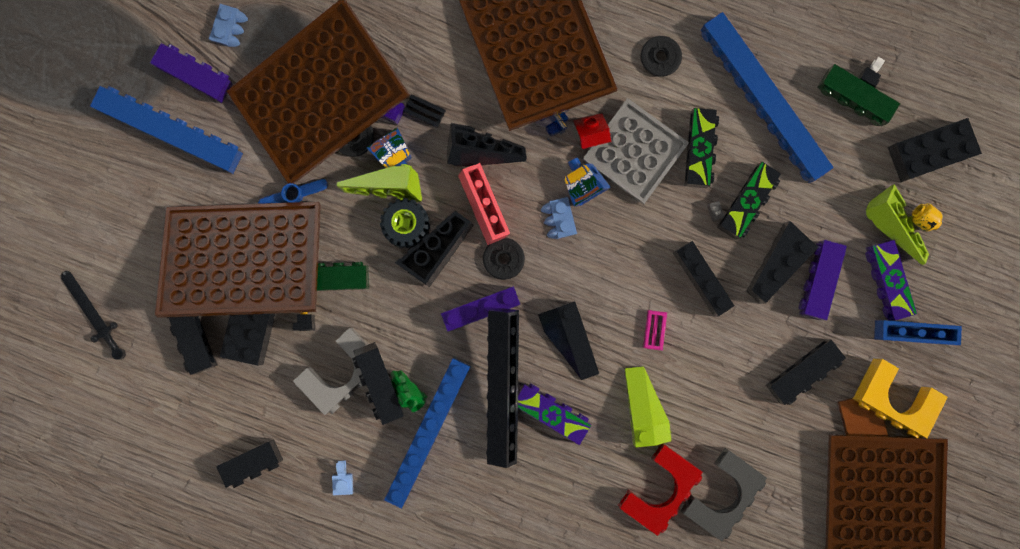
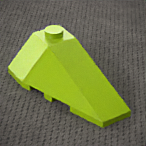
(394, 181)
(890, 217)
(646, 413)

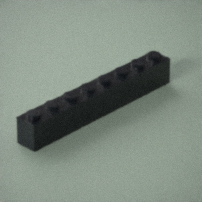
(502, 387)

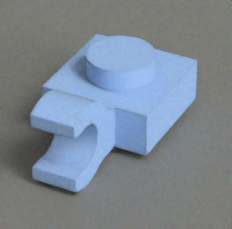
(342, 482)

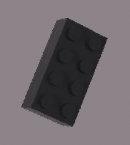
(934, 150)
(247, 338)

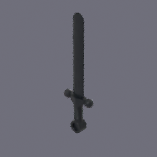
(93, 316)

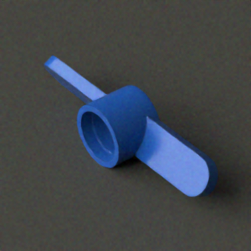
(303, 190)

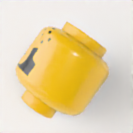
(927, 217)

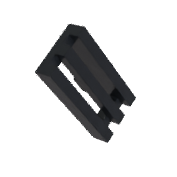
(410, 104)

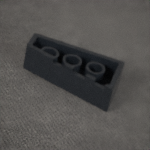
(435, 250)
(784, 258)

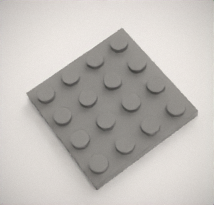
(638, 151)

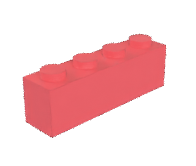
(483, 203)

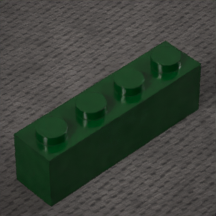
(858, 95)
(343, 277)

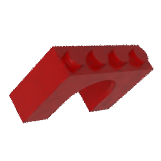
(656, 516)

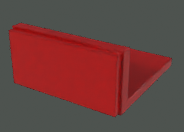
(592, 130)

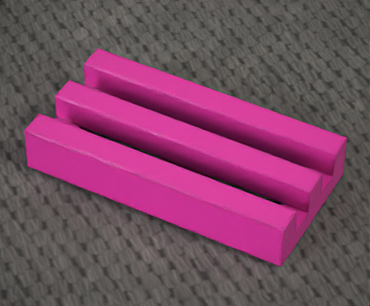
(654, 333)

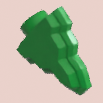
(407, 392)

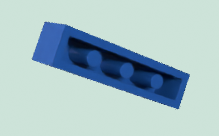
(917, 332)

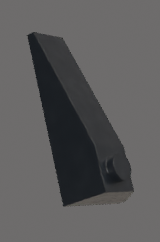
(471, 148)
(569, 336)

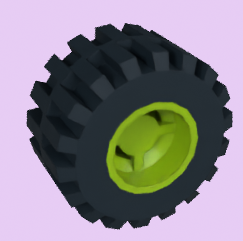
(404, 223)

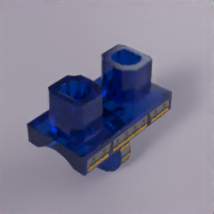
(557, 125)

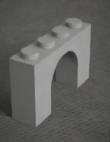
(324, 395)

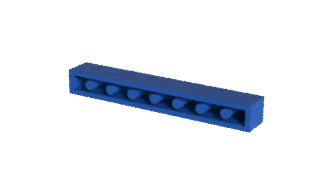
(163, 128)
(427, 433)

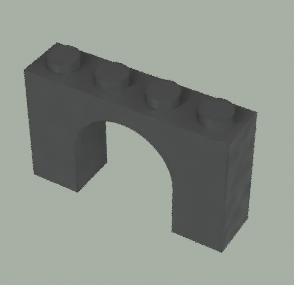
(748, 483)

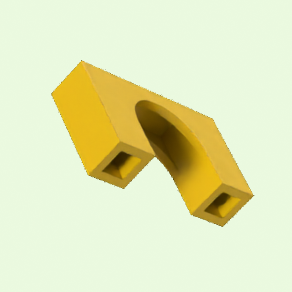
(874, 395)

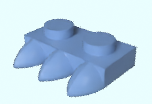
(226, 26)
(560, 218)

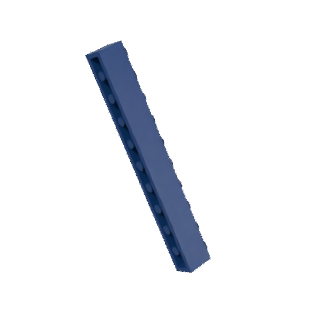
(766, 98)

